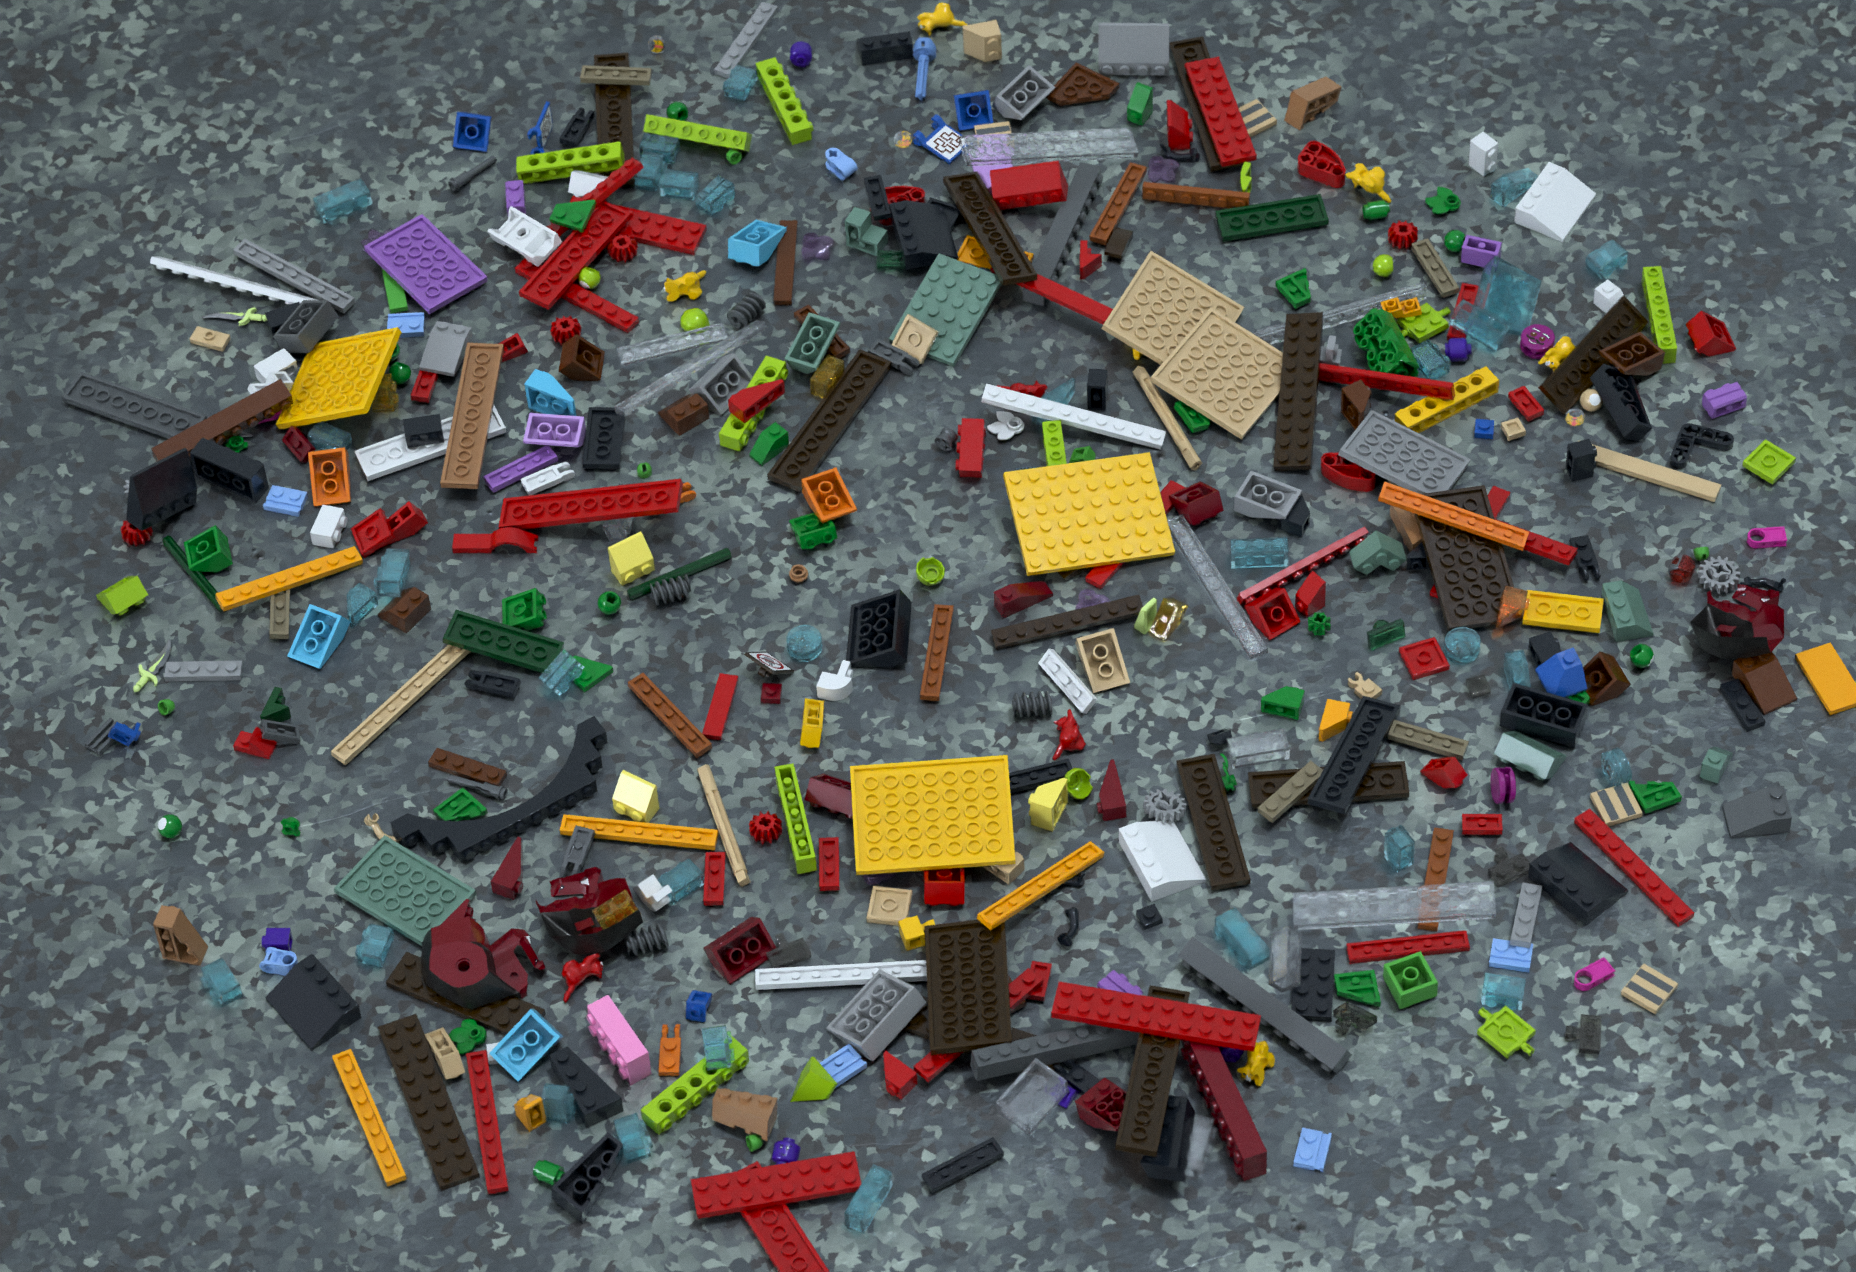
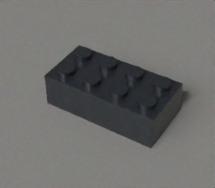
(229, 470)
(1543, 715)

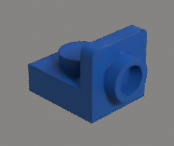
(124, 734)
(697, 1005)

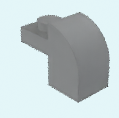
(1331, 354)

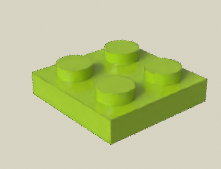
(1769, 461)

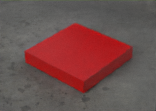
(372, 533)
(1424, 658)

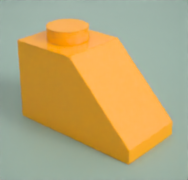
(1334, 719)
(530, 1111)

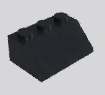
(885, 48)

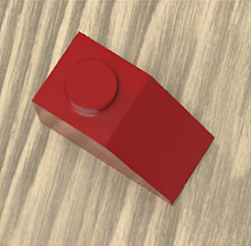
(1311, 595)
(1445, 772)
(898, 1076)

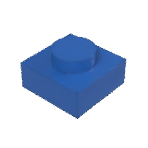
(1484, 428)

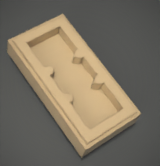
(210, 338)

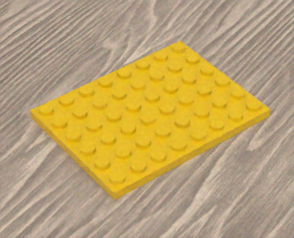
(1088, 514)
(932, 815)

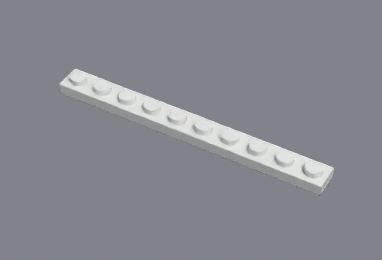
(227, 280)
(1073, 416)
(837, 974)

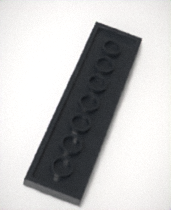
(1353, 755)

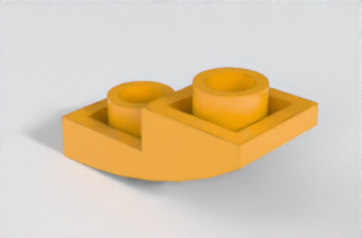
(1402, 309)

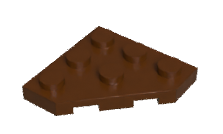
(1081, 86)

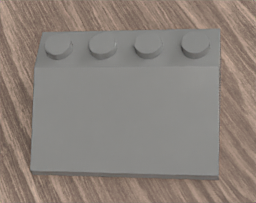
(1134, 49)
(877, 1014)

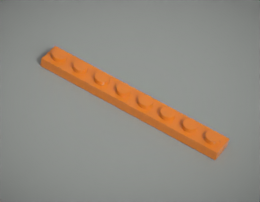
(1453, 516)

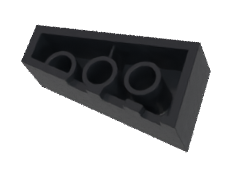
(592, 1096)
(1174, 1142)

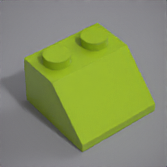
(123, 595)

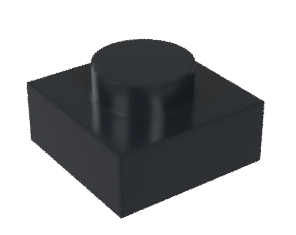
(1219, 737)
(1149, 916)

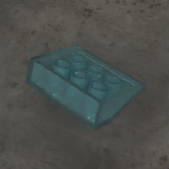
(1507, 294)

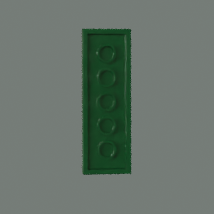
(1271, 217)
(501, 641)

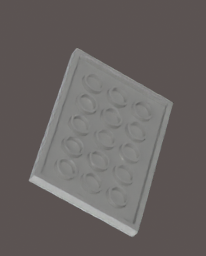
(1403, 455)

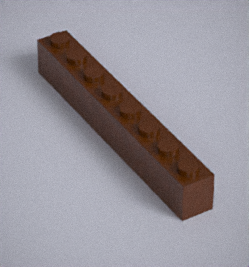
(230, 421)

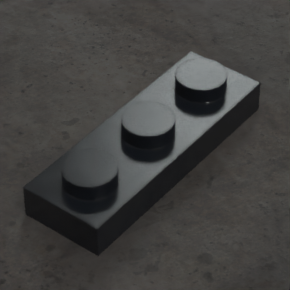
(877, 198)
(1742, 705)

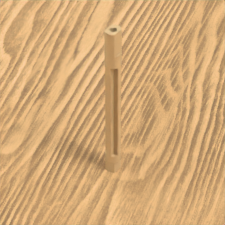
(1167, 418)
(723, 825)

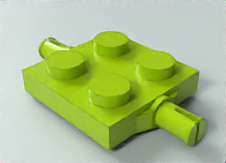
(1424, 325)
(1506, 1031)

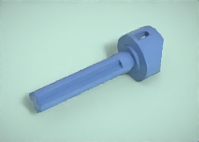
(924, 56)

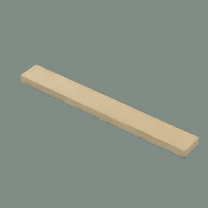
(1657, 474)

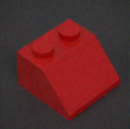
(1178, 127)
(1709, 335)
(1273, 613)

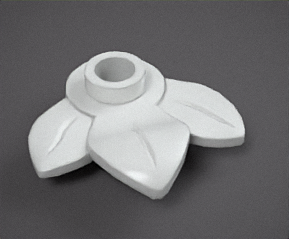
(1006, 425)

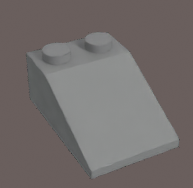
(445, 348)
(1265, 497)

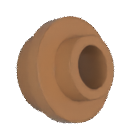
(798, 569)

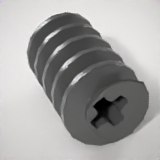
(746, 310)
(670, 590)
(1032, 703)
(646, 939)

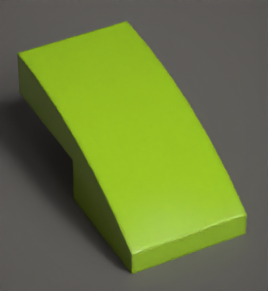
(1246, 179)

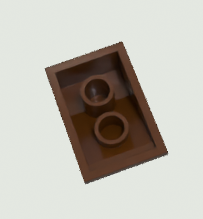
(1634, 355)
(1764, 682)

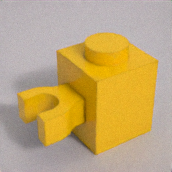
(913, 932)

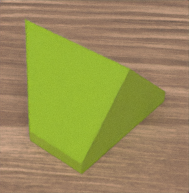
(813, 1083)

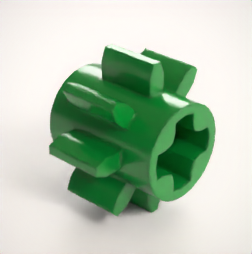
(1319, 624)

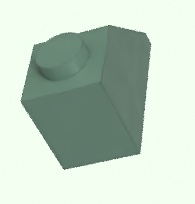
(1715, 764)

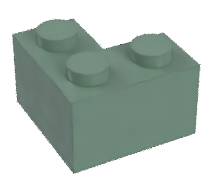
(862, 234)
(1376, 551)

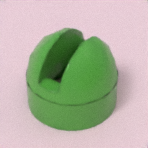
(733, 156)
(647, 473)
(1701, 553)
(166, 706)
(754, 1142)

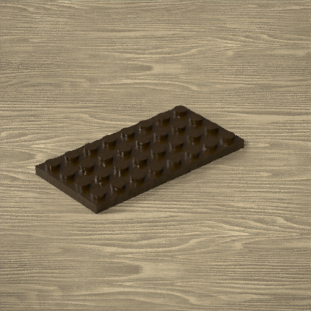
(1465, 566)
(967, 986)

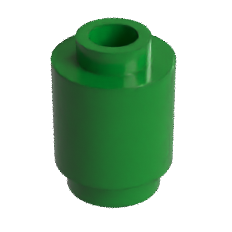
(1375, 210)
(548, 1172)

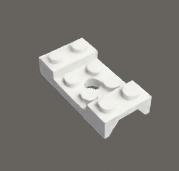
(534, 245)

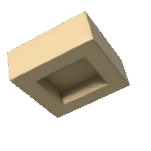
(1513, 429)

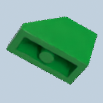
(1140, 104)
(769, 444)
(1284, 702)

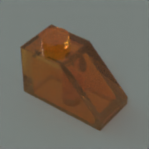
(1512, 605)

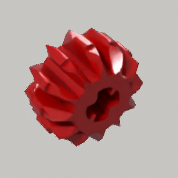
(1402, 234)
(622, 247)
(565, 329)
(133, 535)
(765, 827)

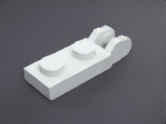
(547, 478)

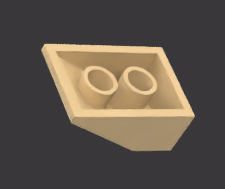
(1102, 660)

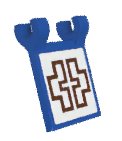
(542, 129)
(941, 142)

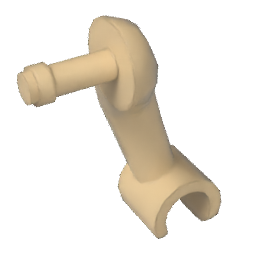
(376, 828)

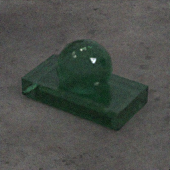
(1385, 632)

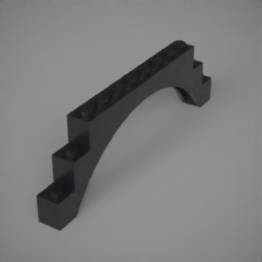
(476, 836)

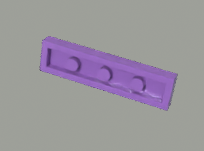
(520, 468)

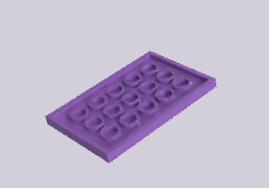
(425, 263)

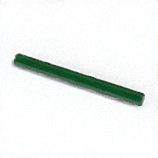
(688, 569)
(197, 576)

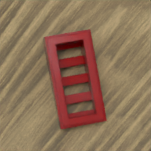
(516, 351)

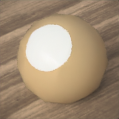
(1591, 400)

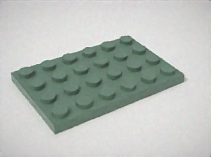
(952, 302)
(403, 889)

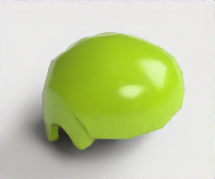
(694, 319)
(930, 571)
(1078, 783)

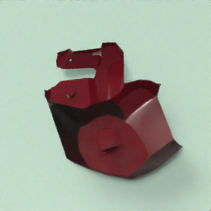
(1737, 632)
(572, 919)
(469, 970)

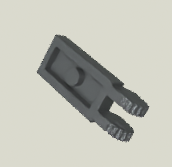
(894, 355)
(577, 850)

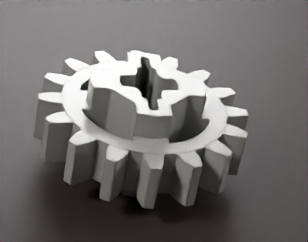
(1719, 574)
(1164, 805)

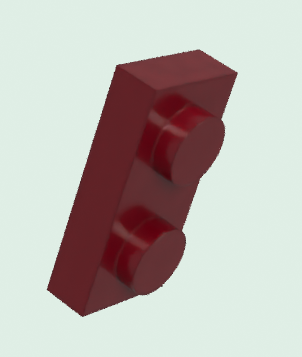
(298, 444)

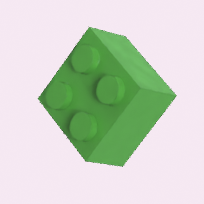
(1410, 980)

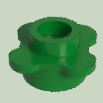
(236, 444)
(290, 826)

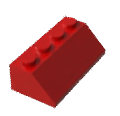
(1028, 185)

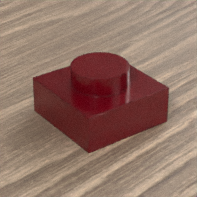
(771, 693)

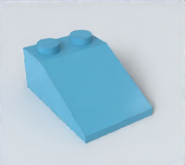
(755, 242)
(547, 395)
(318, 636)
(526, 1044)

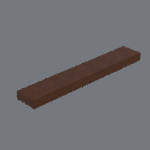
(785, 264)

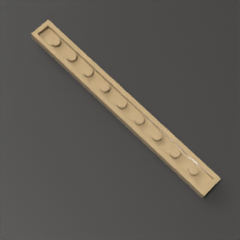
(398, 703)

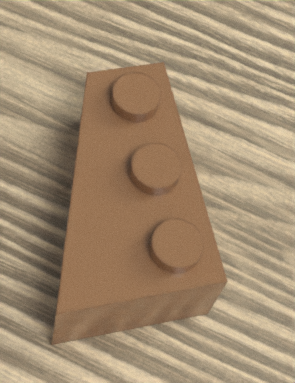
(1310, 100)
(1407, 526)
(178, 937)
(745, 1110)

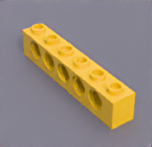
(1433, 410)

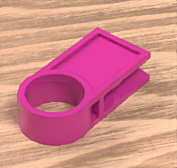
(1771, 537)
(1598, 973)

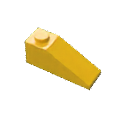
(812, 723)

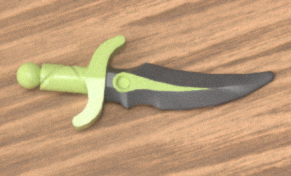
(244, 317)
(153, 668)

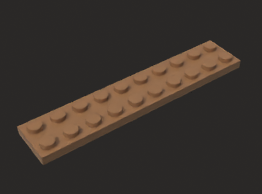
(472, 416)

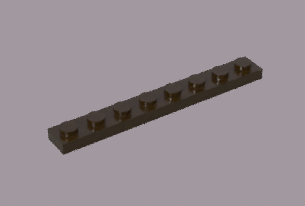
(1066, 622)

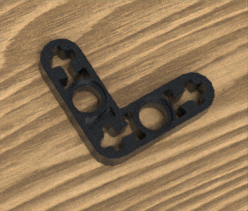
(1692, 438)

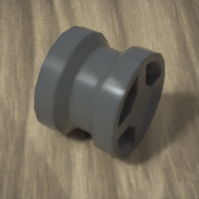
(946, 439)

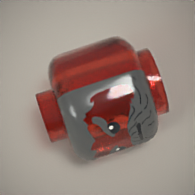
(1681, 568)

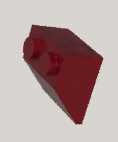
(1197, 502)

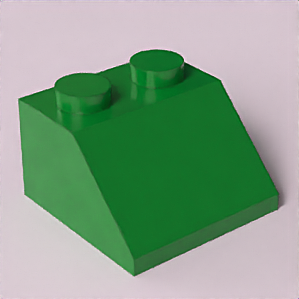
(208, 551)

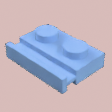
(409, 324)
(285, 500)
(1510, 956)
(844, 1064)
(1312, 1149)

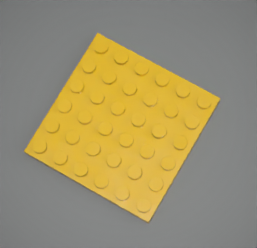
(339, 378)

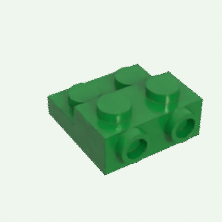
(811, 531)
(524, 610)

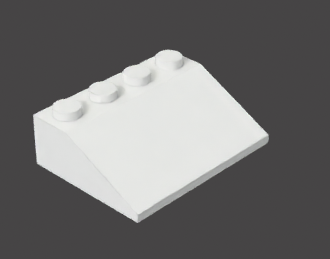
(1554, 203)
(1160, 858)

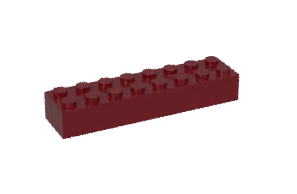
(1226, 1108)

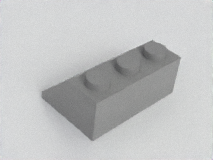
(1022, 94)
(721, 382)

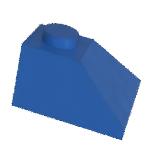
(973, 109)
(472, 131)
(1562, 674)

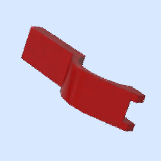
(487, 542)

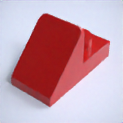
(1088, 262)
(254, 744)

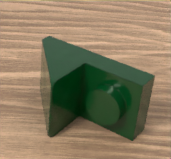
(275, 707)

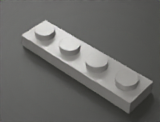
(203, 671)
(1526, 915)

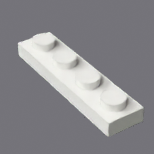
(1067, 681)

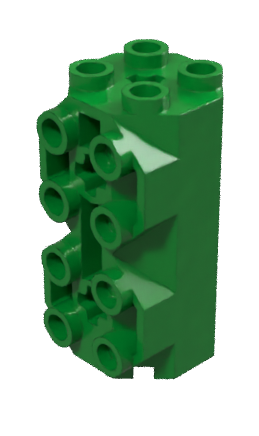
(1385, 344)

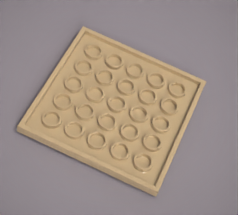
(1163, 308)
(1223, 373)

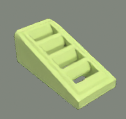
(1146, 616)

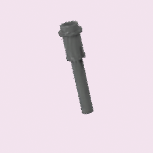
(460, 180)
(499, 792)

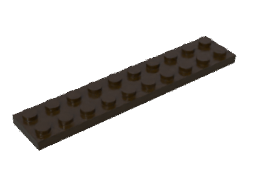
(1189, 51)
(614, 109)
(990, 228)
(1298, 391)
(829, 420)
(1149, 1086)
(428, 1102)

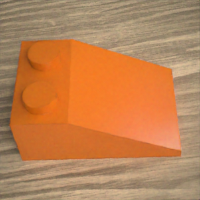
(330, 476)
(827, 495)

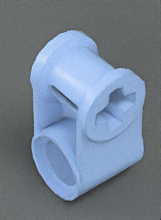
(839, 163)
(278, 961)

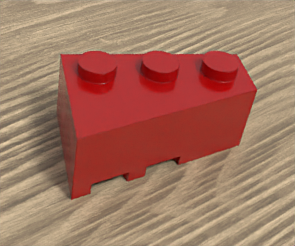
(971, 447)

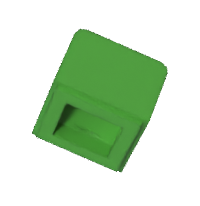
(1082, 454)

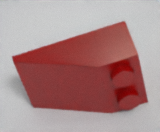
(944, 886)

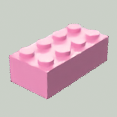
(618, 1040)

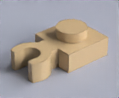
(1364, 688)

